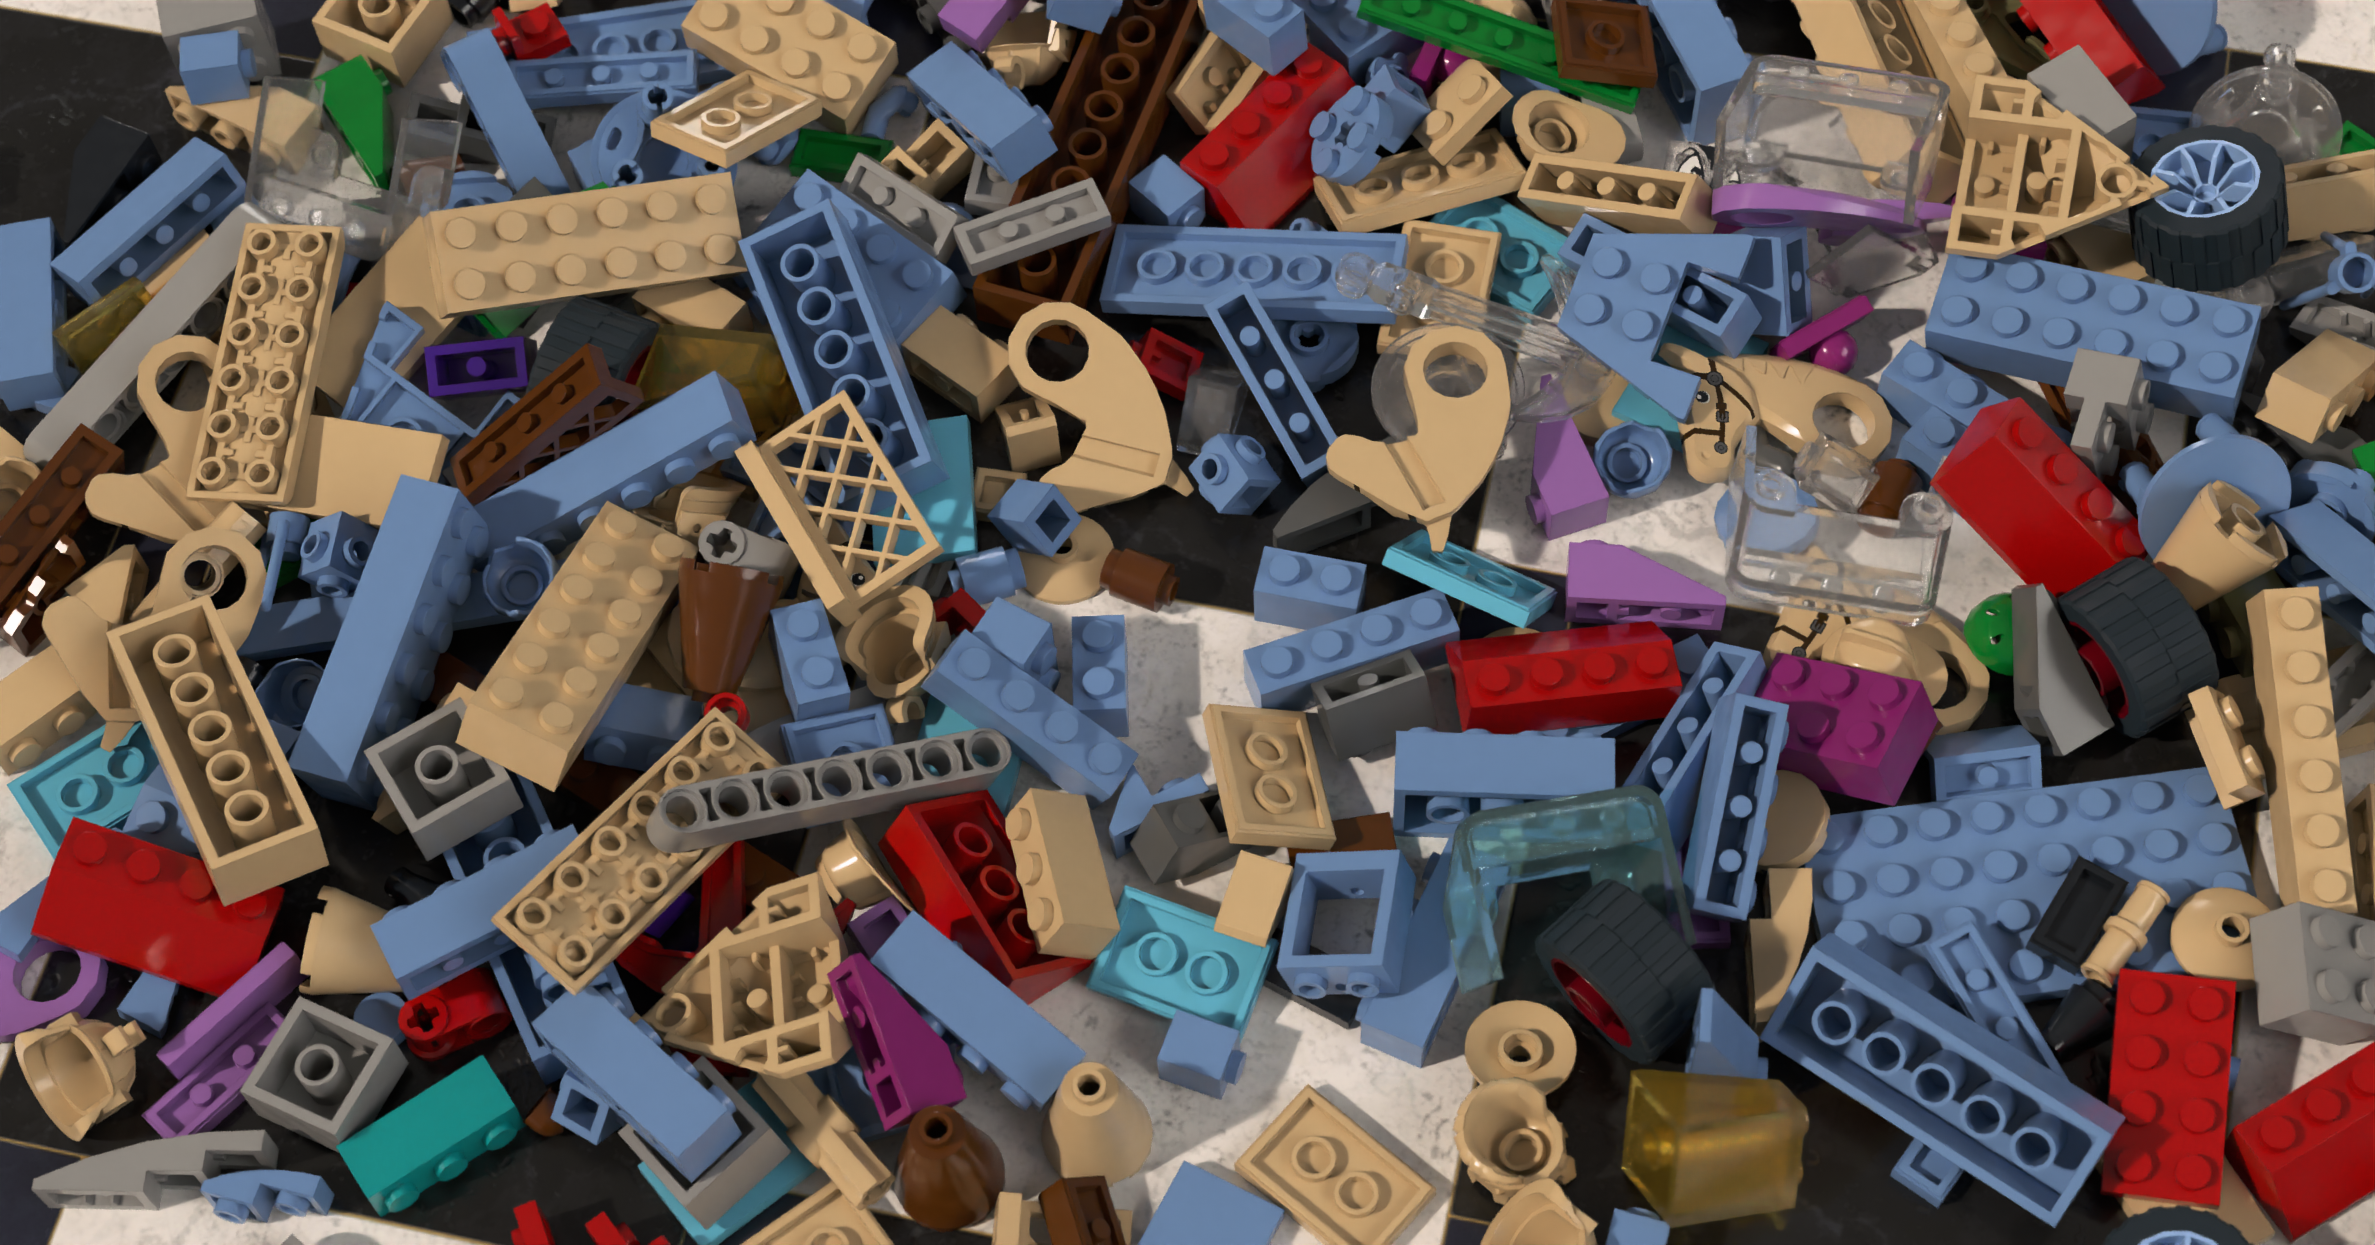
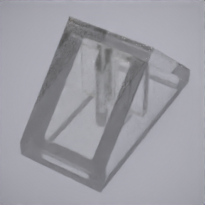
(1210, 406)

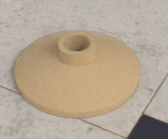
(1071, 575)
(2201, 942)
(1526, 1031)

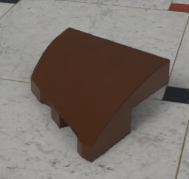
(23, 620)

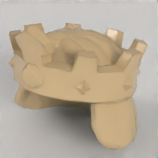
(1511, 1138)

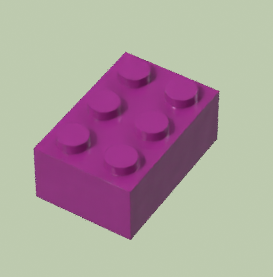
(1850, 726)

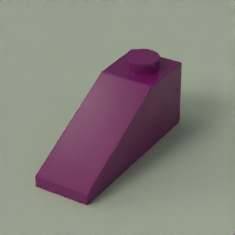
(895, 1046)

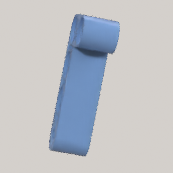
(502, 111)

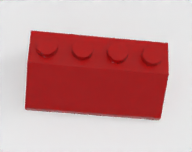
(2101, 38)
(1260, 154)
(2035, 500)
(1564, 678)
(965, 884)
(151, 910)
(2312, 1147)

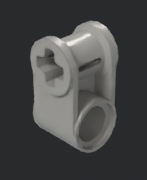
(750, 552)

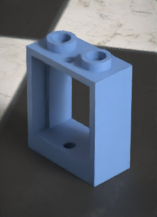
(1347, 876)

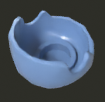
(1632, 459)
(518, 577)

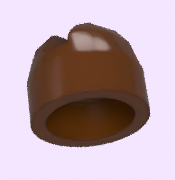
(540, 1115)

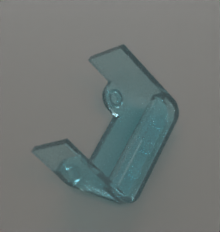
(1606, 832)

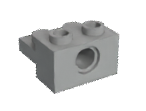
(2106, 408)

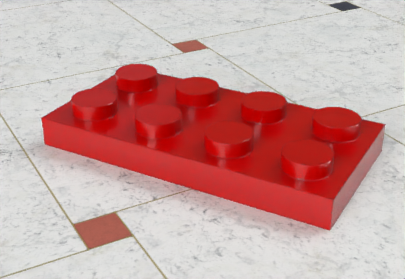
(2171, 1088)

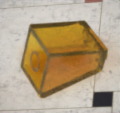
(743, 358)
(1713, 1145)

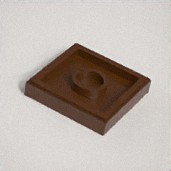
(1604, 42)

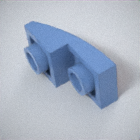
(257, 1191)

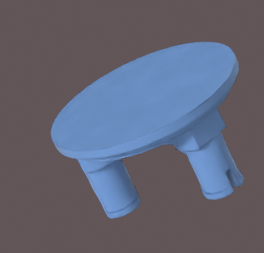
(2170, 31)
(627, 153)
(2217, 456)

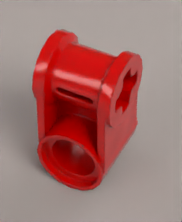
(460, 1013)

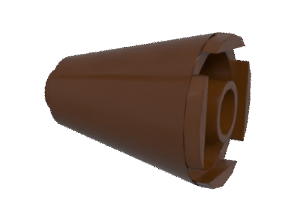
(721, 623)
(947, 1170)

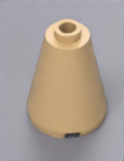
(2219, 545)
(343, 950)
(1096, 1126)

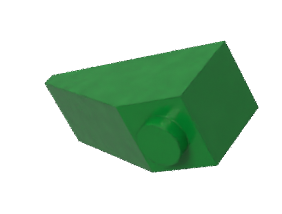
(362, 116)

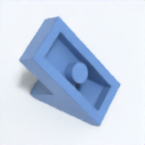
(1137, 801)

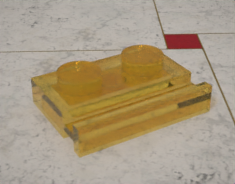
(96, 328)

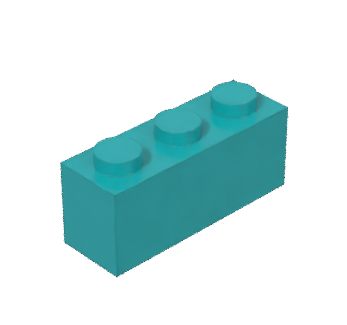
(431, 1137)

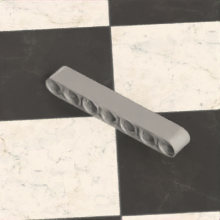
(188, 304)
(813, 804)

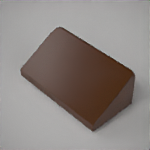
(1081, 1212)

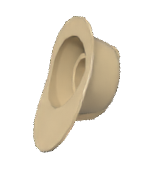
(1566, 128)
(1884, 648)
(855, 870)

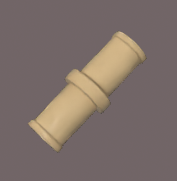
(2125, 933)

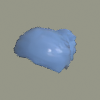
(289, 691)

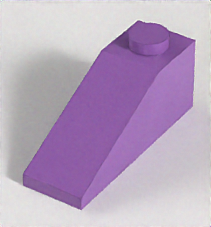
(1564, 481)
(1624, 587)

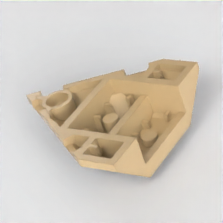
(2034, 173)
(763, 988)

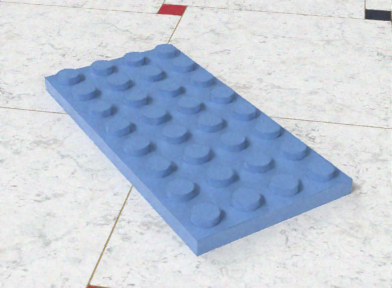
(2000, 858)

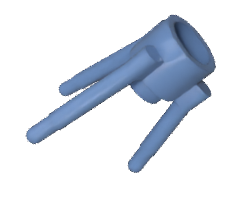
(2347, 274)
(282, 543)

